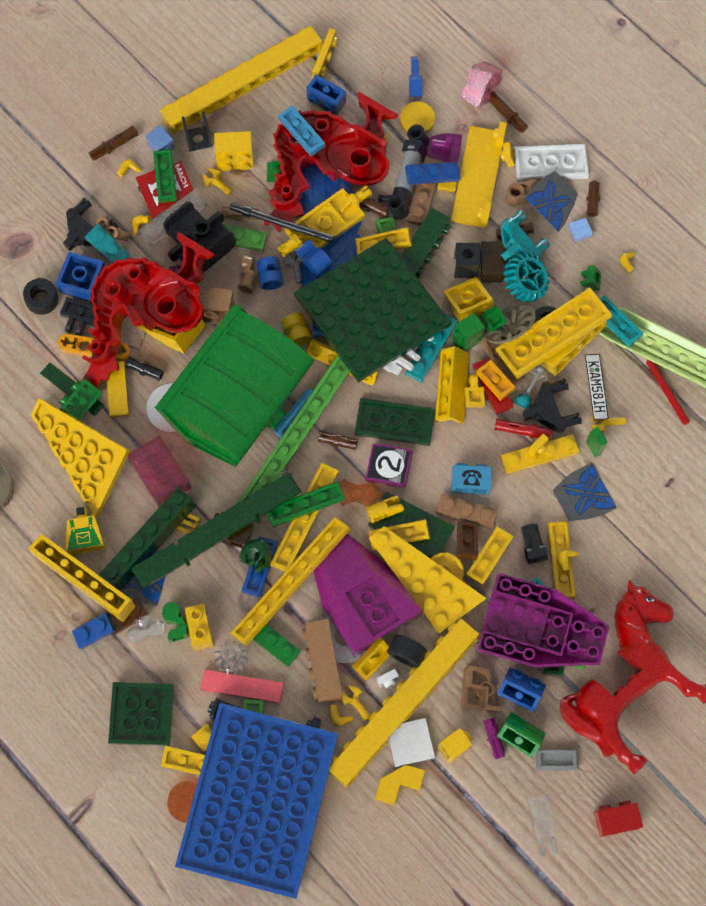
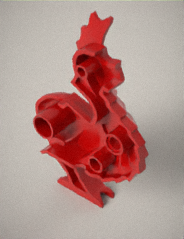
(349, 153)
(148, 297)

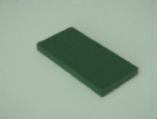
(394, 421)
(438, 529)

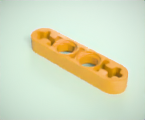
(81, 339)

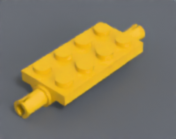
(330, 217)

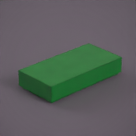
(596, 442)

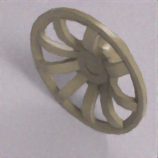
(513, 329)

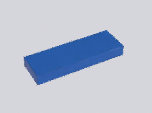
(254, 581)

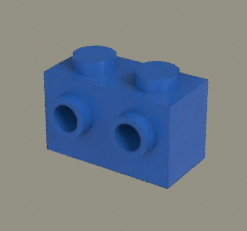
(326, 95)
(521, 689)

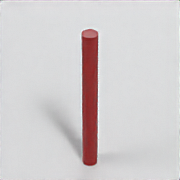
(668, 392)

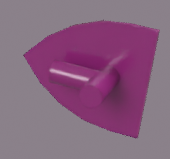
(444, 147)

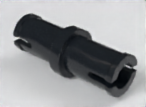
(144, 368)

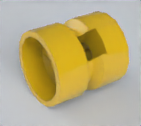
(295, 326)

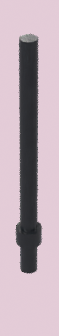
(248, 211)

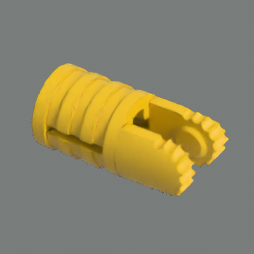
(384, 509)

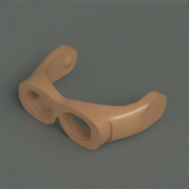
(118, 233)

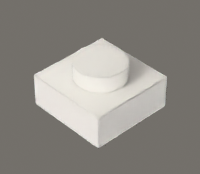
(387, 679)

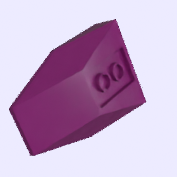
(362, 595)
(539, 626)

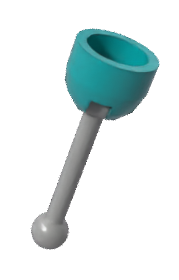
(523, 399)

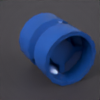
(269, 272)

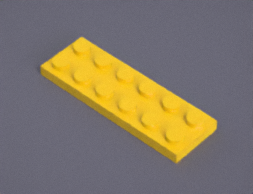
(554, 333)

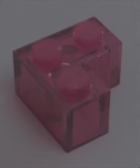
(479, 82)

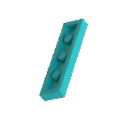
(429, 352)

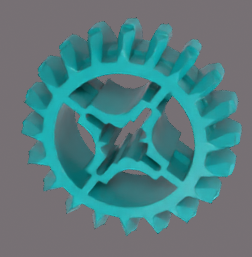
(521, 267)

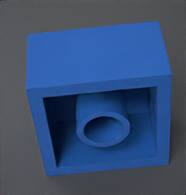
(78, 276)

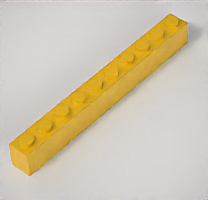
(242, 79)
(403, 703)

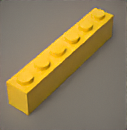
(82, 577)

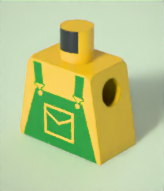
(83, 533)

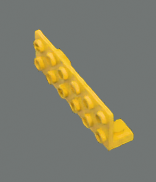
(478, 176)

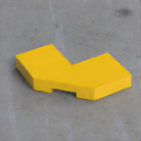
(404, 776)

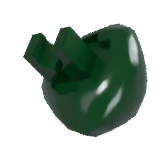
(256, 554)

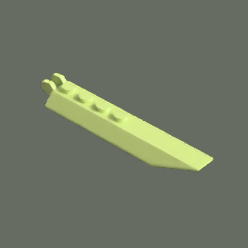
(664, 348)

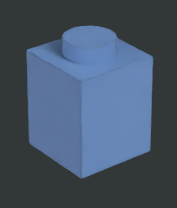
(160, 140)

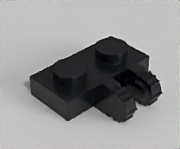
(77, 311)

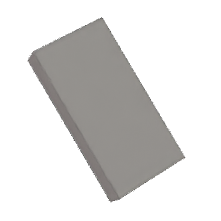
(556, 760)

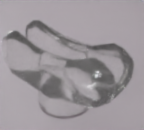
(145, 627)

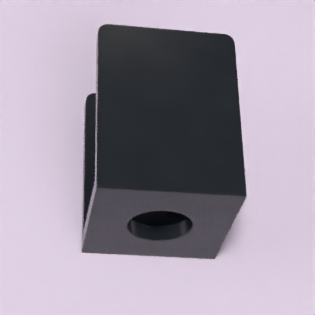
(203, 131)
(467, 260)

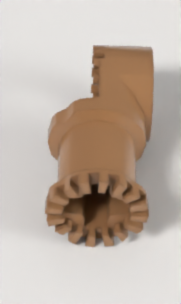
(248, 275)

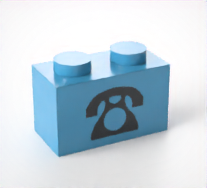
(471, 479)

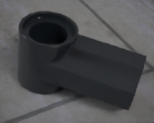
(534, 549)

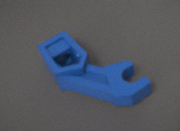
(415, 79)

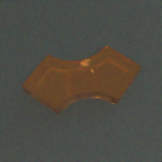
(364, 494)

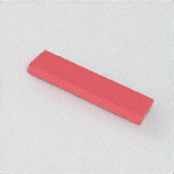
(242, 686)

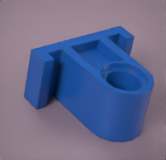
(314, 259)

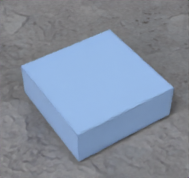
(580, 229)

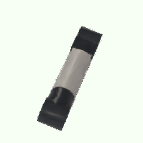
(414, 153)

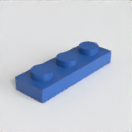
(432, 173)

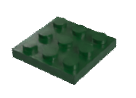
(141, 714)

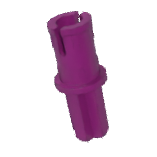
(495, 742)

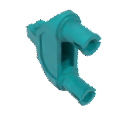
(517, 241)

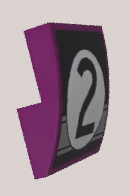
(389, 465)

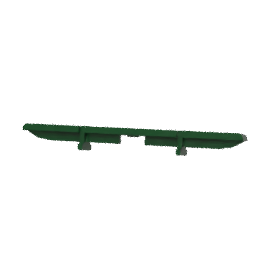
(216, 530)

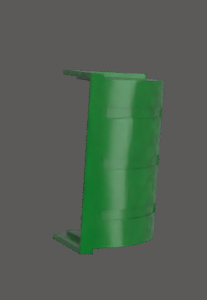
(234, 386)

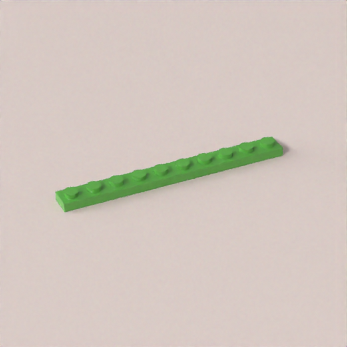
(299, 427)

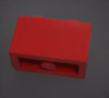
(618, 819)

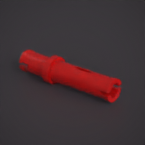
(522, 429)

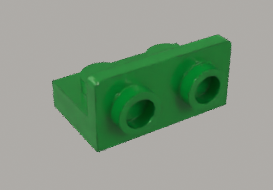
(80, 400)

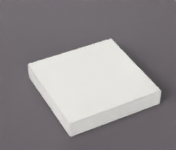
(411, 743)

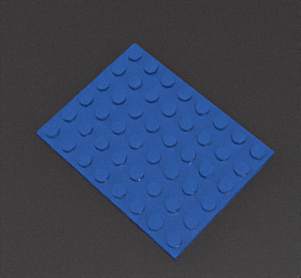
(257, 800)

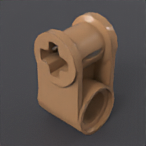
(520, 189)

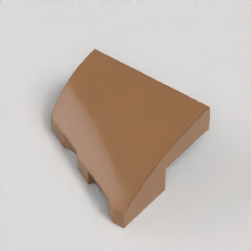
(478, 691)

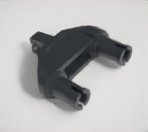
(79, 227)
(546, 409)

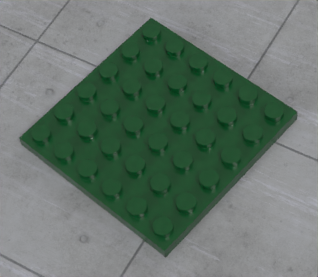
(372, 309)

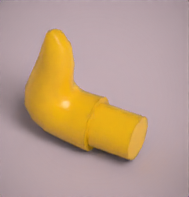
(126, 164)
(137, 220)
(624, 260)
(563, 558)
(335, 716)

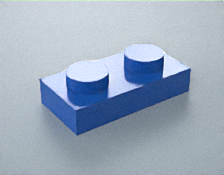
(93, 631)

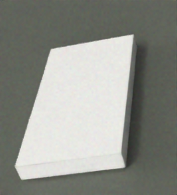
(540, 161)

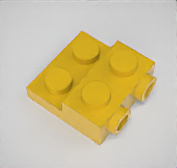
(468, 299)

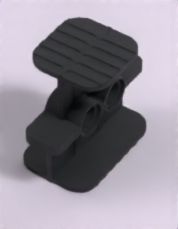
(189, 223)

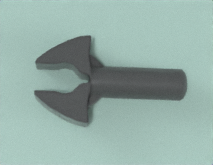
(296, 267)

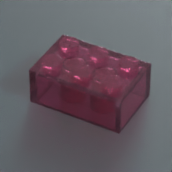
(158, 470)

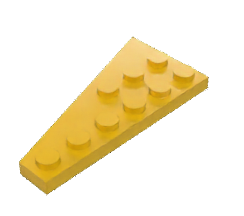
(432, 587)

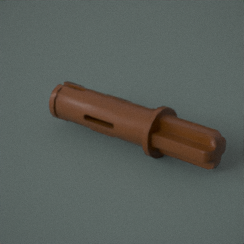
(511, 116)
(113, 143)

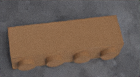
(323, 661)

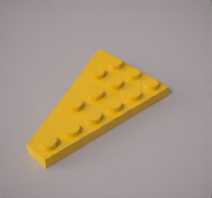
(84, 452)

